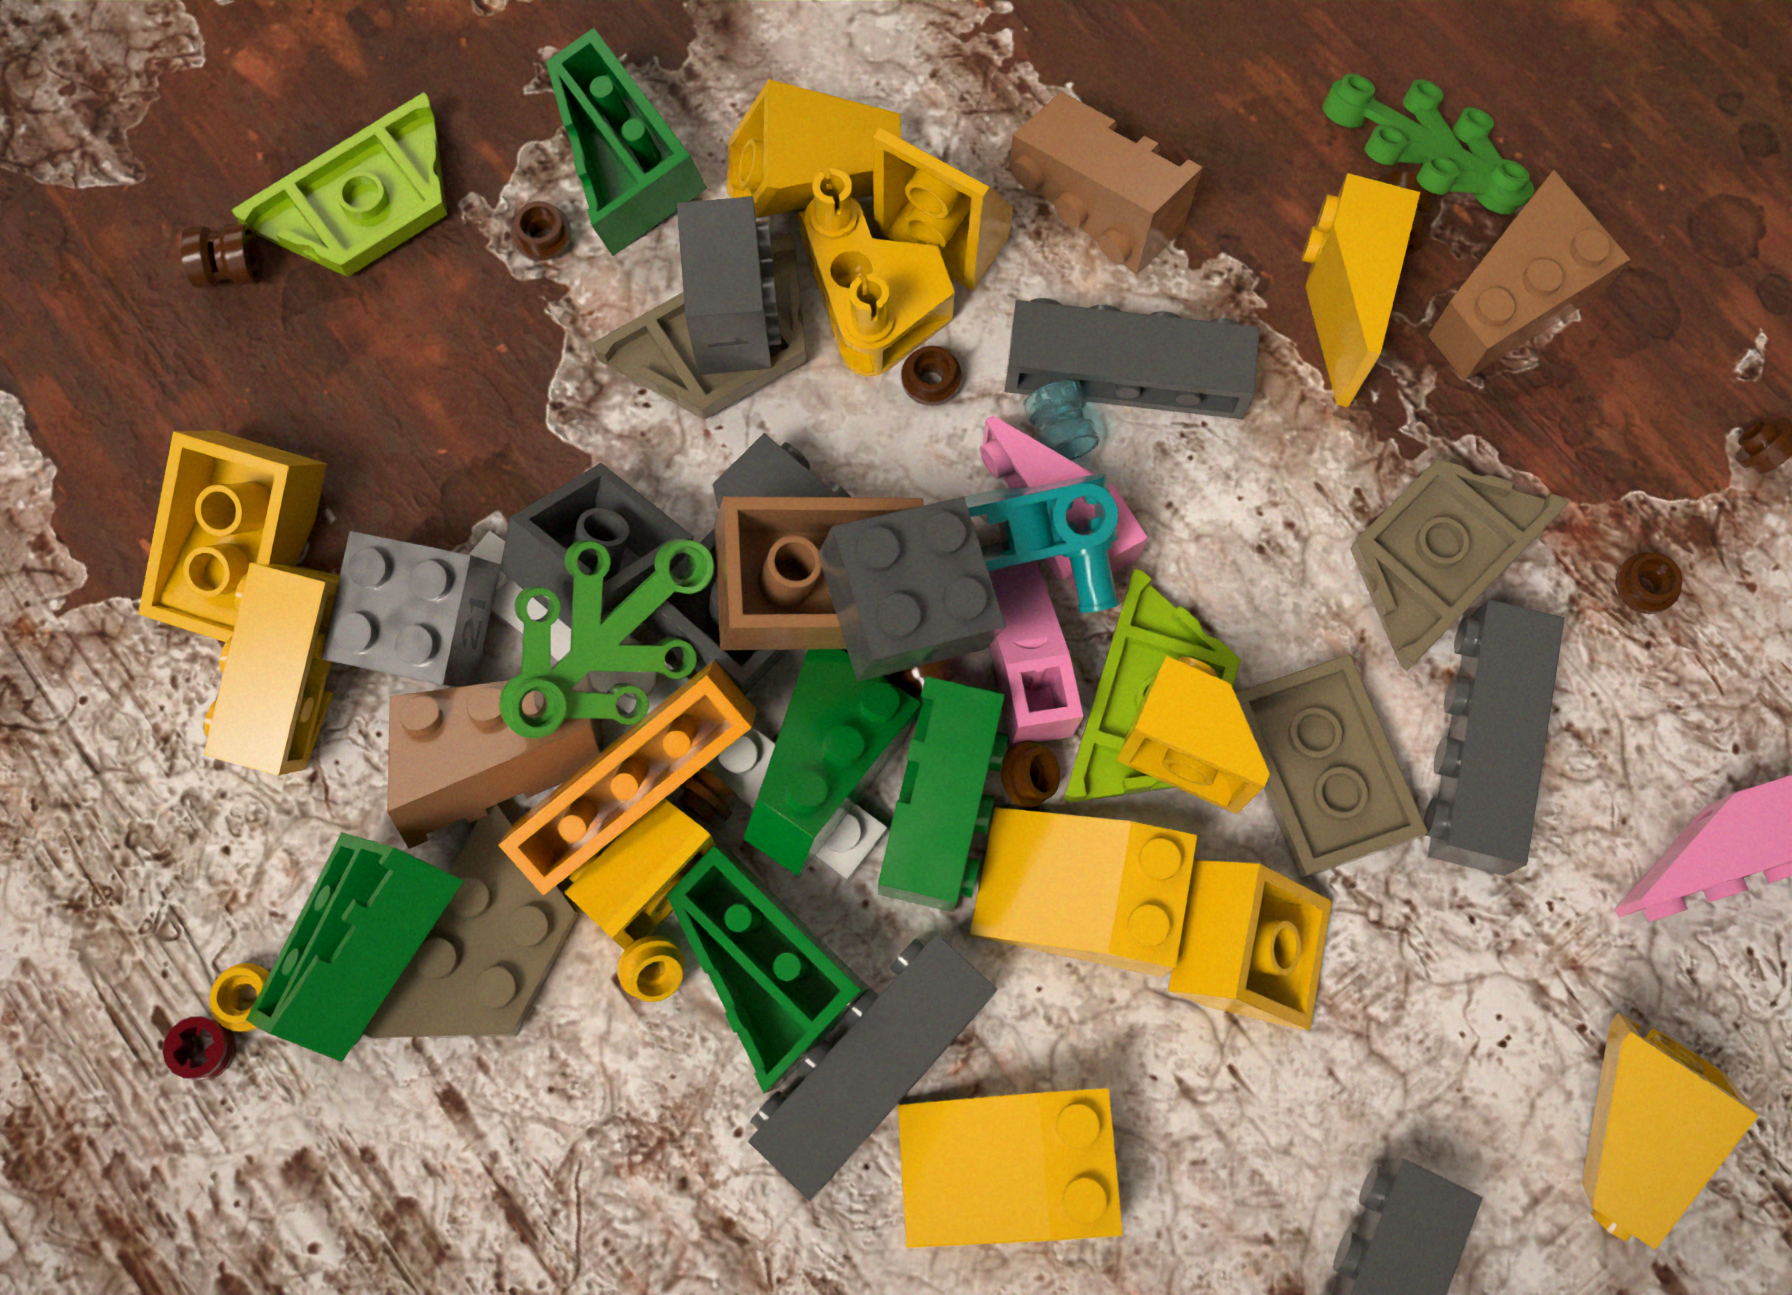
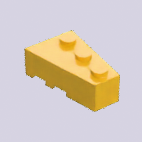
(274, 670)

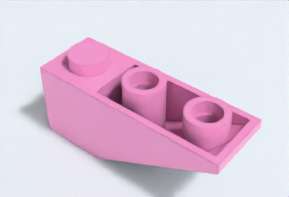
(1031, 464)
(1032, 660)
(1718, 849)

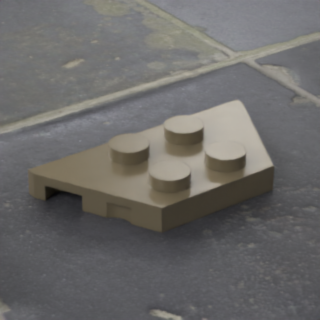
(660, 354)
(1443, 549)
(483, 953)

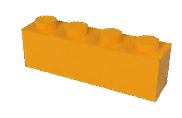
(629, 777)

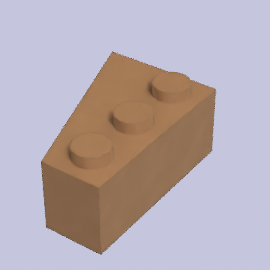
(1103, 180)
(1532, 278)
(459, 757)

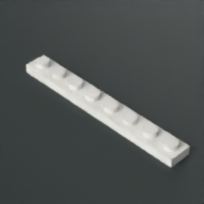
(739, 765)

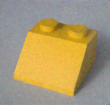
(1195, 736)
(630, 880)
(1251, 943)

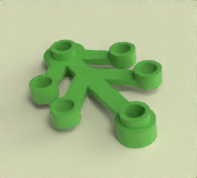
(1446, 166)
(597, 643)

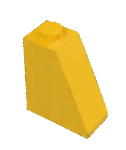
(795, 136)
(1657, 1131)

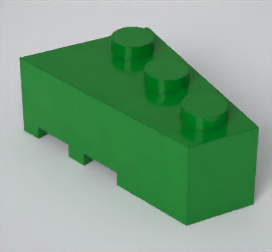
(620, 144)
(825, 756)
(943, 796)
(350, 944)
(765, 963)

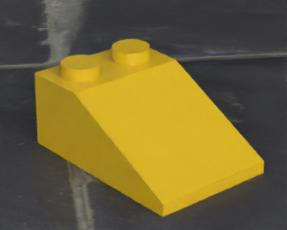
(937, 205)
(1355, 275)
(216, 514)
(1085, 888)
(1009, 1169)

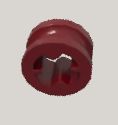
(180, 1042)

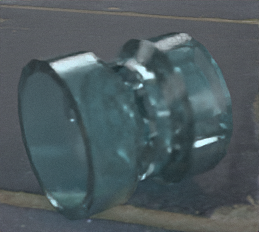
(1061, 419)

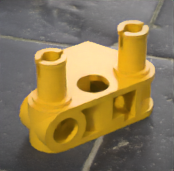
(875, 292)

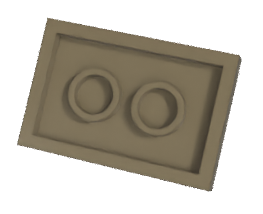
(1329, 767)

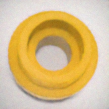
(659, 980)
(226, 991)

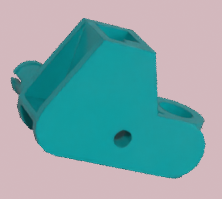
(1036, 528)

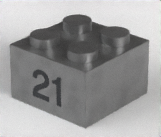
(411, 610)

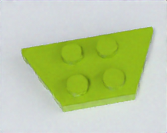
(358, 194)
(1142, 638)

